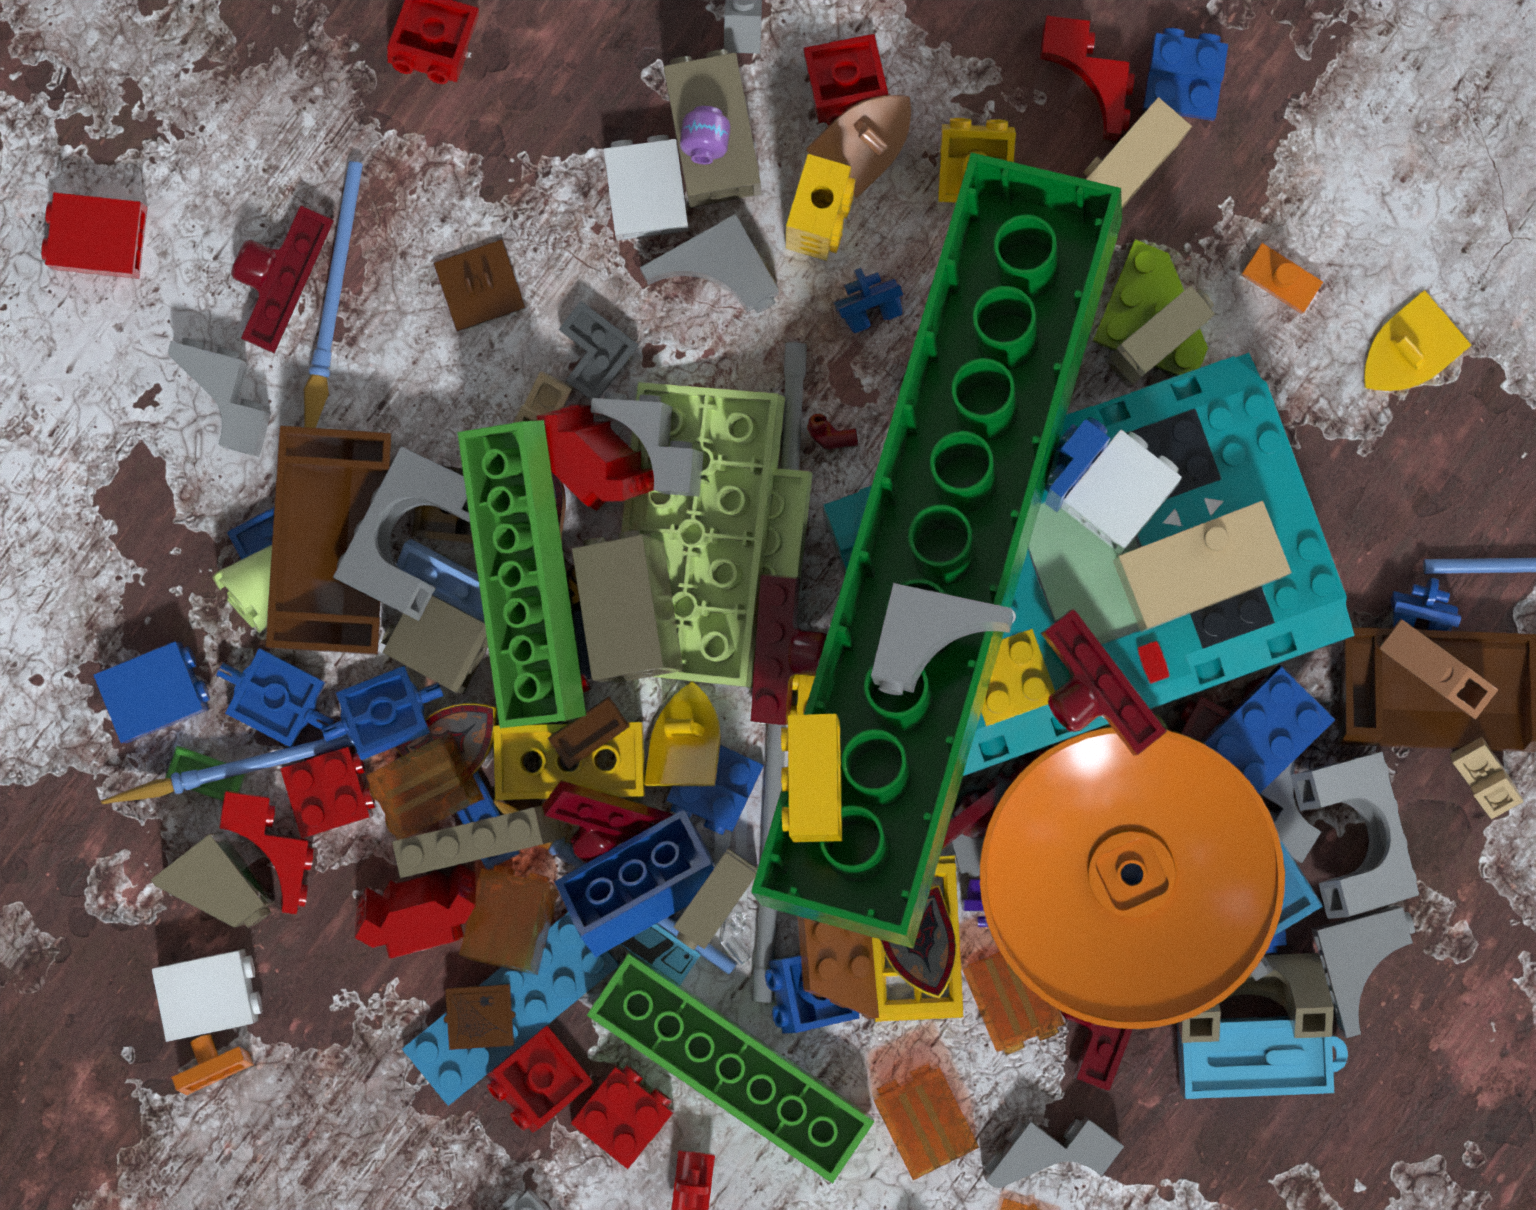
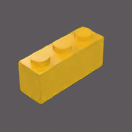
(812, 778)

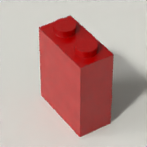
(94, 235)

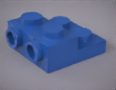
(1186, 73)
(1078, 451)
(725, 801)
(796, 1008)

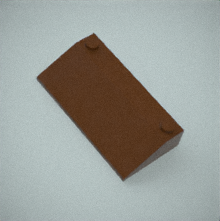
(319, 500)
(1394, 708)

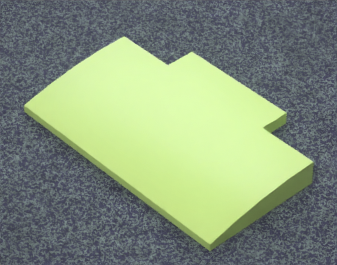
(736, 530)

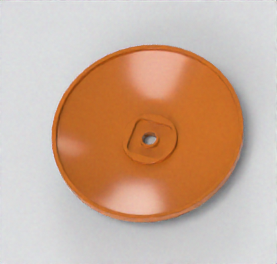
(1146, 947)

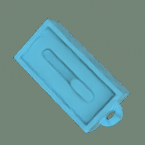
(1258, 1060)

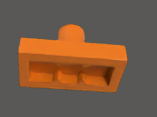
(1282, 278)
(210, 1065)

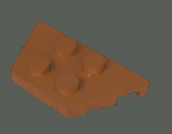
(838, 966)

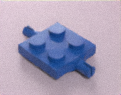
(274, 697)
(382, 712)

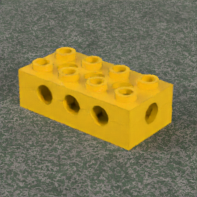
(820, 208)
(516, 782)

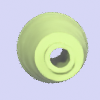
(249, 586)

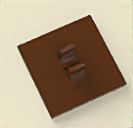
(479, 285)

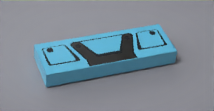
(663, 952)

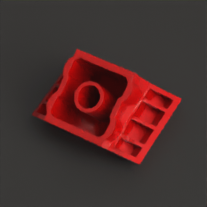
(593, 458)
(417, 912)

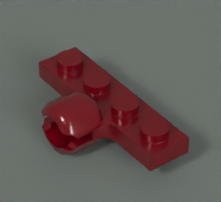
(279, 276)
(780, 649)
(1097, 687)
(977, 806)
(602, 818)
(1100, 1053)

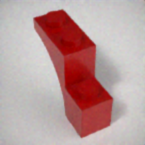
(1067, 43)
(290, 856)

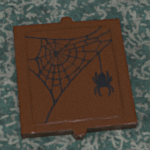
(479, 1016)

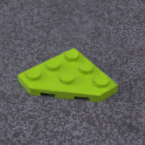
(1142, 291)

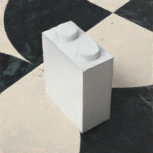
(645, 188)
(1122, 490)
(207, 994)

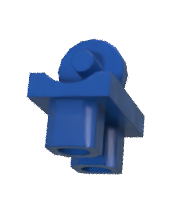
(884, 295)
(1409, 607)

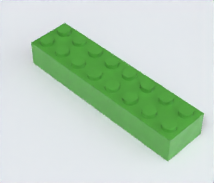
(521, 574)
(731, 1067)

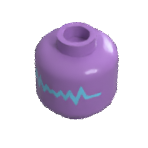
(705, 134)

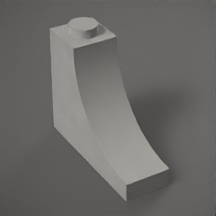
(723, 257)
(921, 625)
(1352, 951)

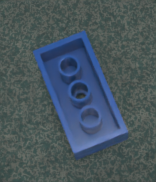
(636, 883)

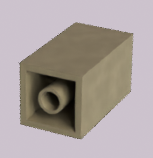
(718, 84)
(627, 608)

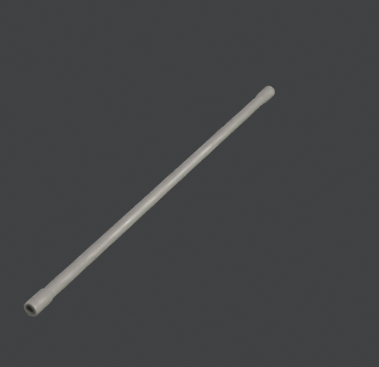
(794, 375)

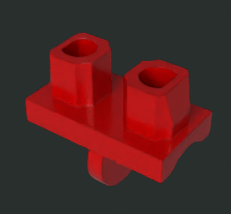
(693, 1180)

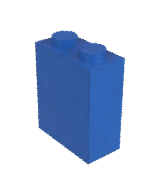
(152, 691)

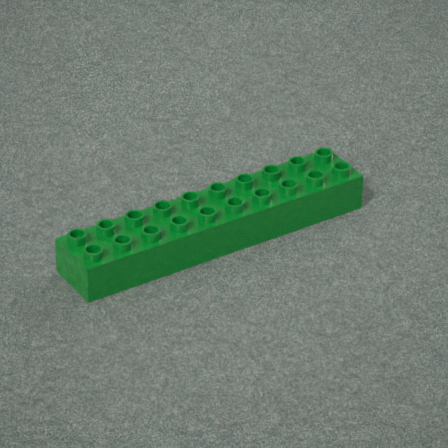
(952, 519)

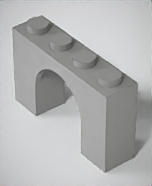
(368, 560)
(1387, 869)

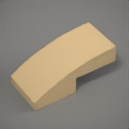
(546, 395)
(1486, 778)

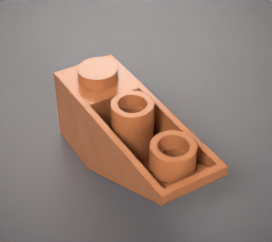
(1438, 669)

